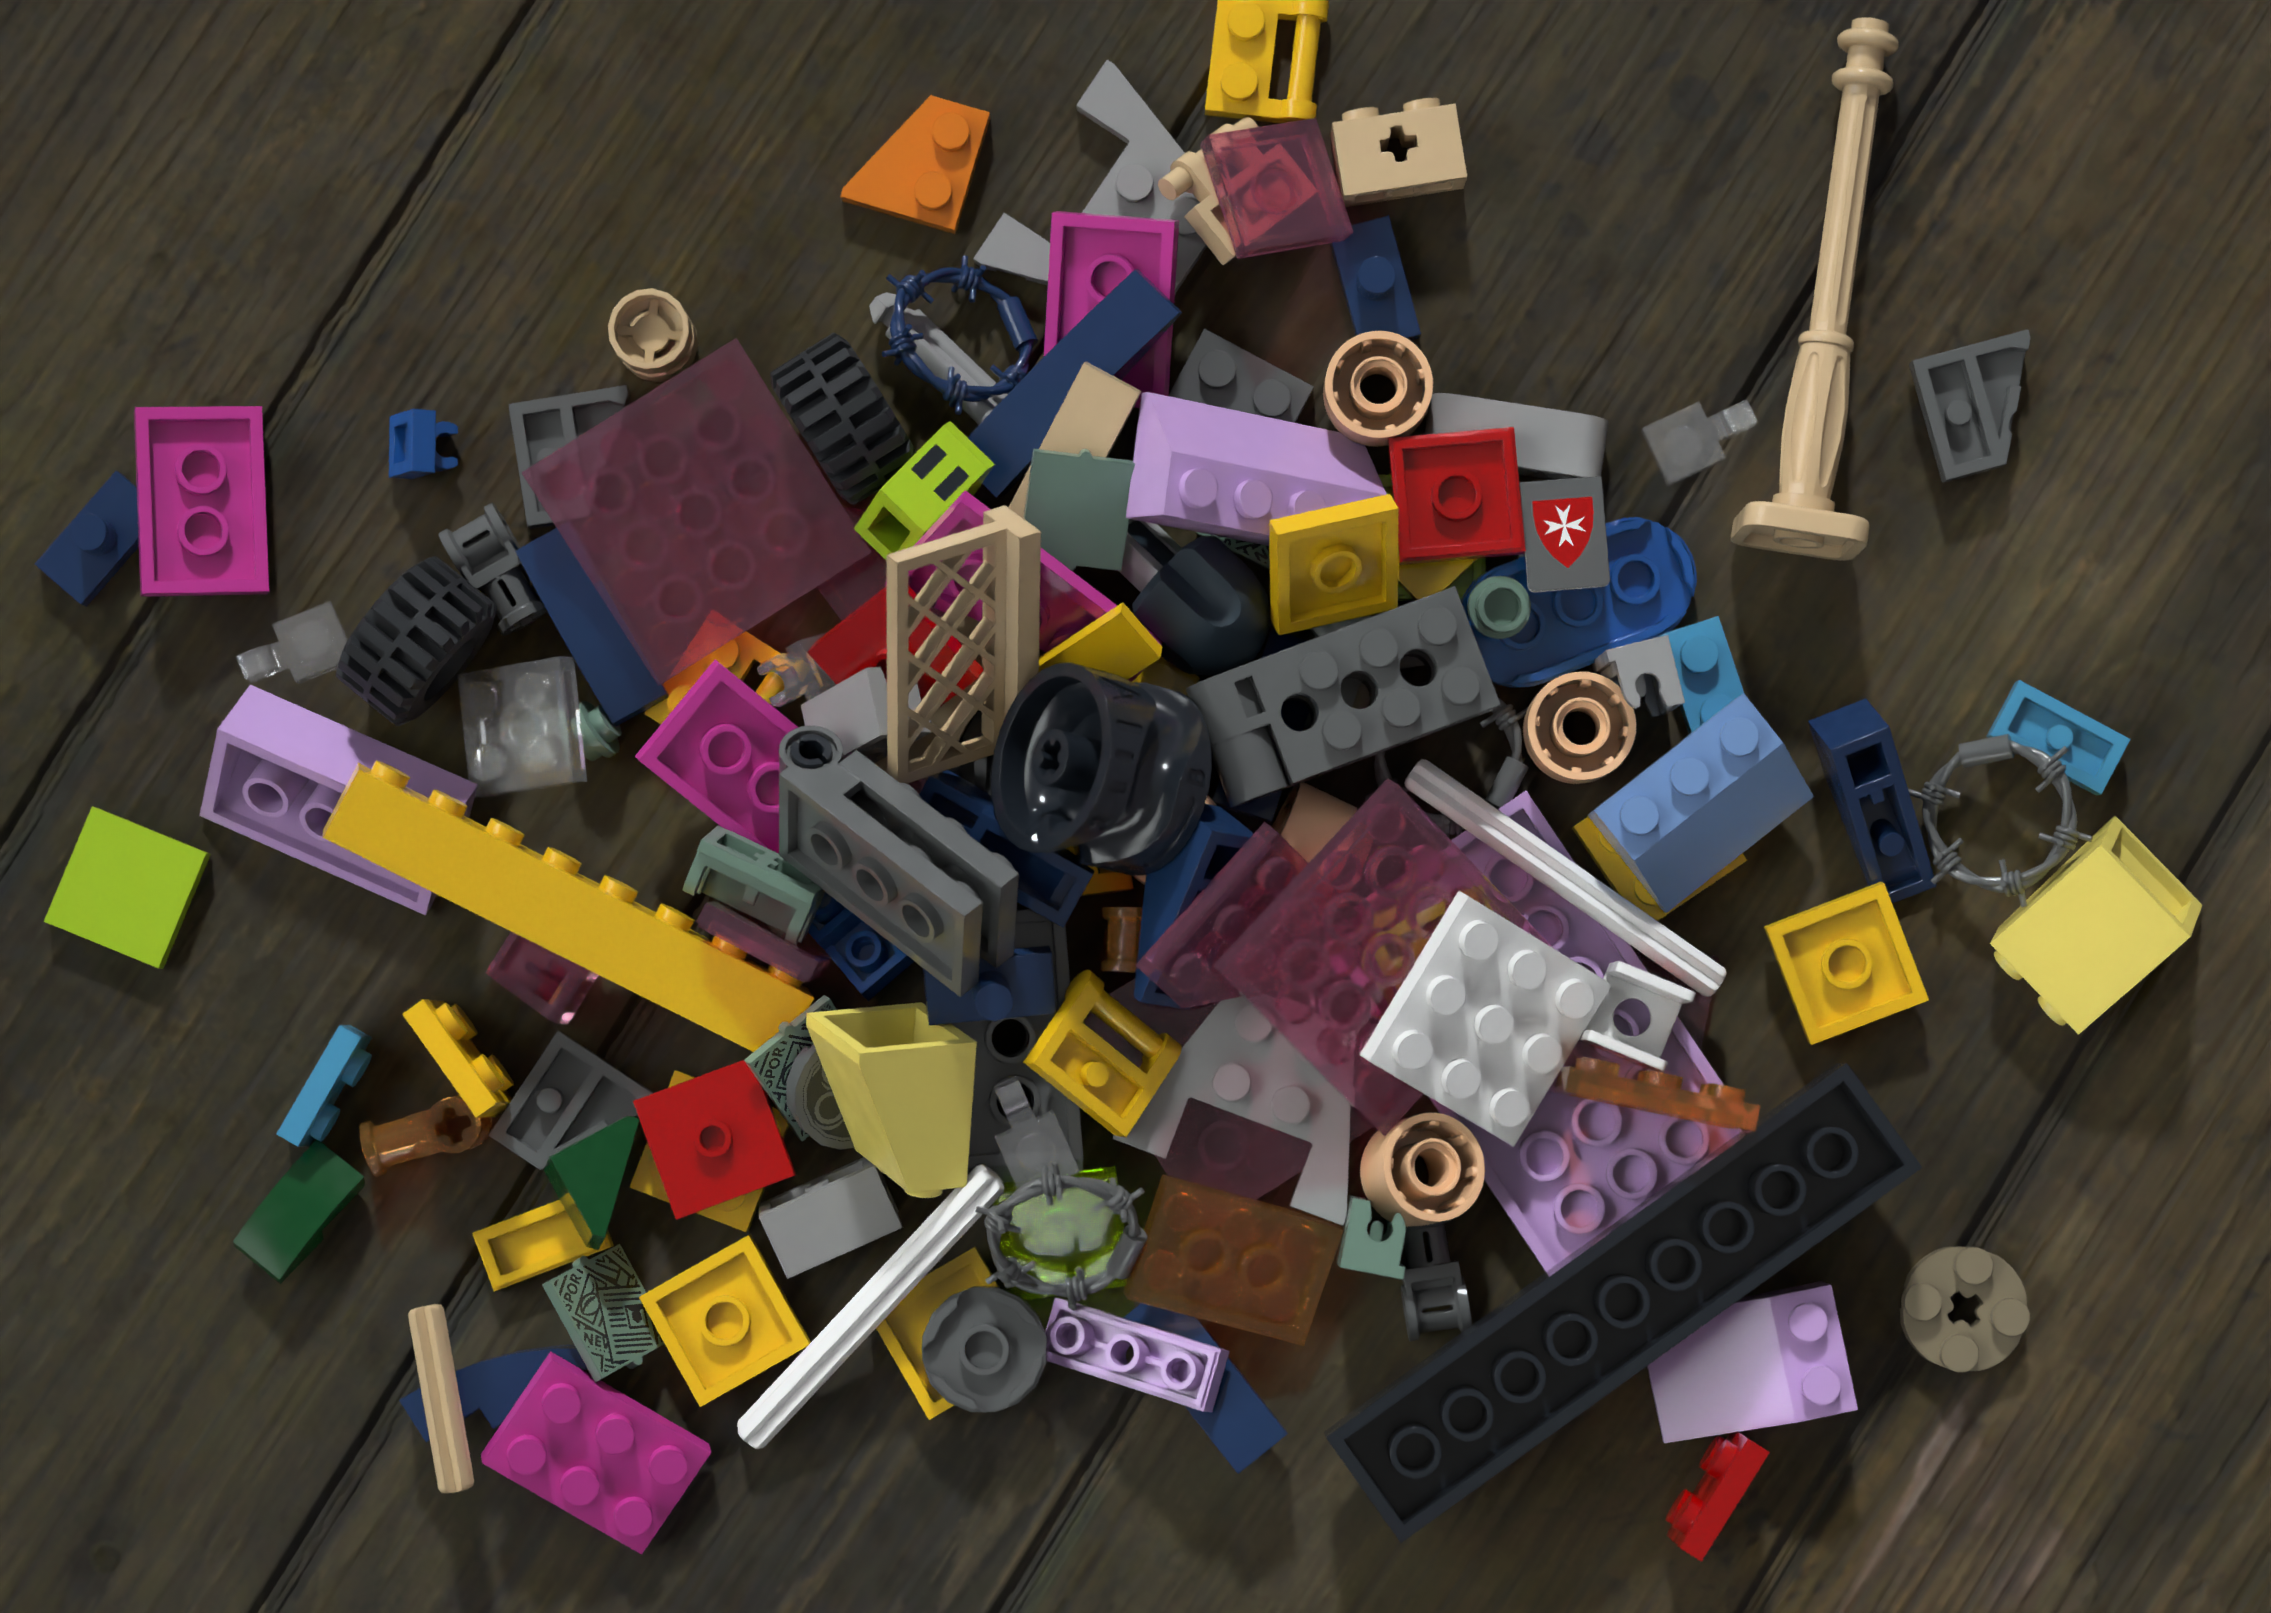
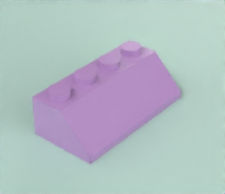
(1238, 469)
(282, 774)

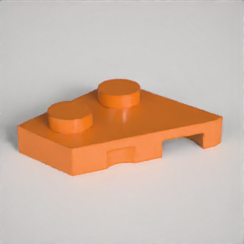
(924, 166)

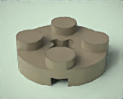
(2000, 1312)

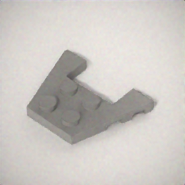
(1126, 191)
(1256, 1074)

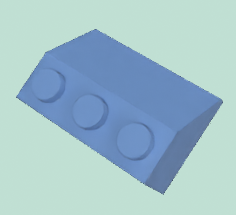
(1702, 803)

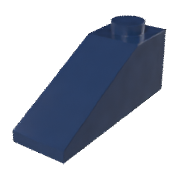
(1873, 798)
(1180, 882)

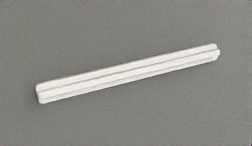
(1565, 878)
(869, 1307)

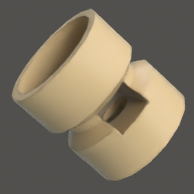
(652, 335)

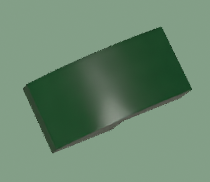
(297, 1210)

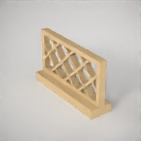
(1004, 638)

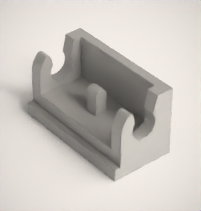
(1646, 671)
(858, 713)
(829, 1216)

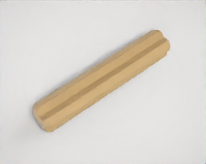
(441, 1398)

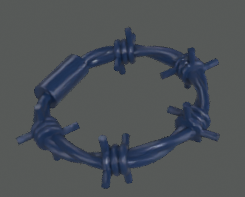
(970, 279)

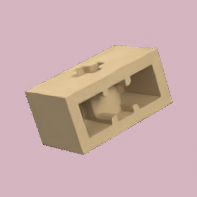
(1373, 176)

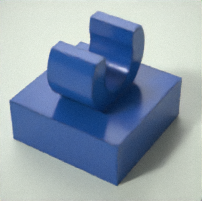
(414, 444)

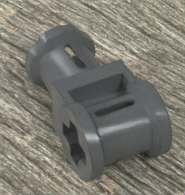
(488, 561)
(1432, 1283)

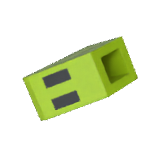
(923, 491)

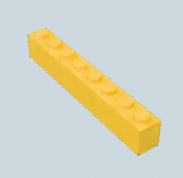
(560, 908)

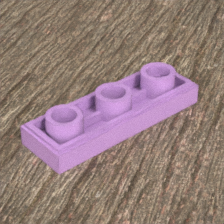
(1161, 1363)

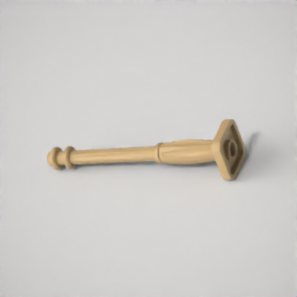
(1816, 411)

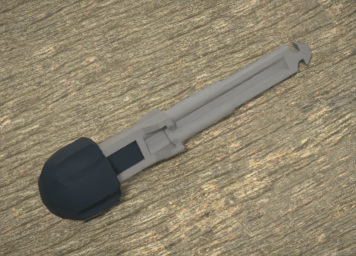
(1191, 597)

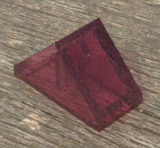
(541, 978)

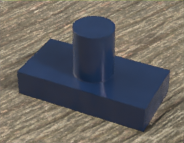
(1375, 280)
(95, 541)
(1012, 990)

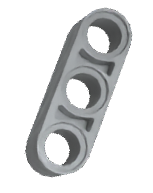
(1547, 440)

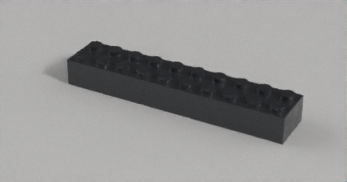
(1622, 1300)

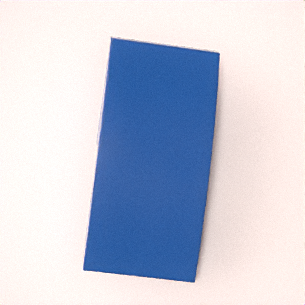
(857, 948)

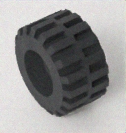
(842, 417)
(416, 641)

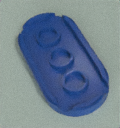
(1570, 628)

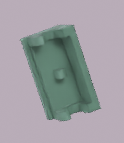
(754, 882)
(1373, 1252)

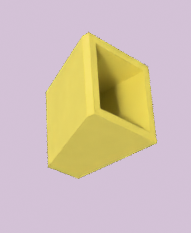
(2096, 927)
(901, 1091)

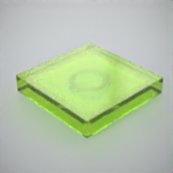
(1062, 1234)

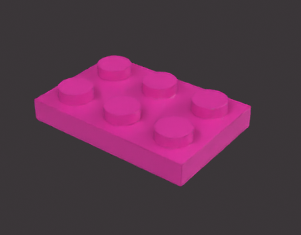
(1091, 259)
(201, 501)
(723, 754)
(595, 1453)

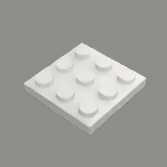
(1485, 1019)

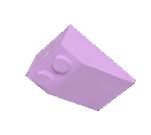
(1756, 1367)

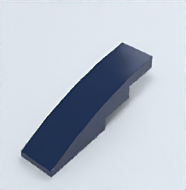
(1108, 337)

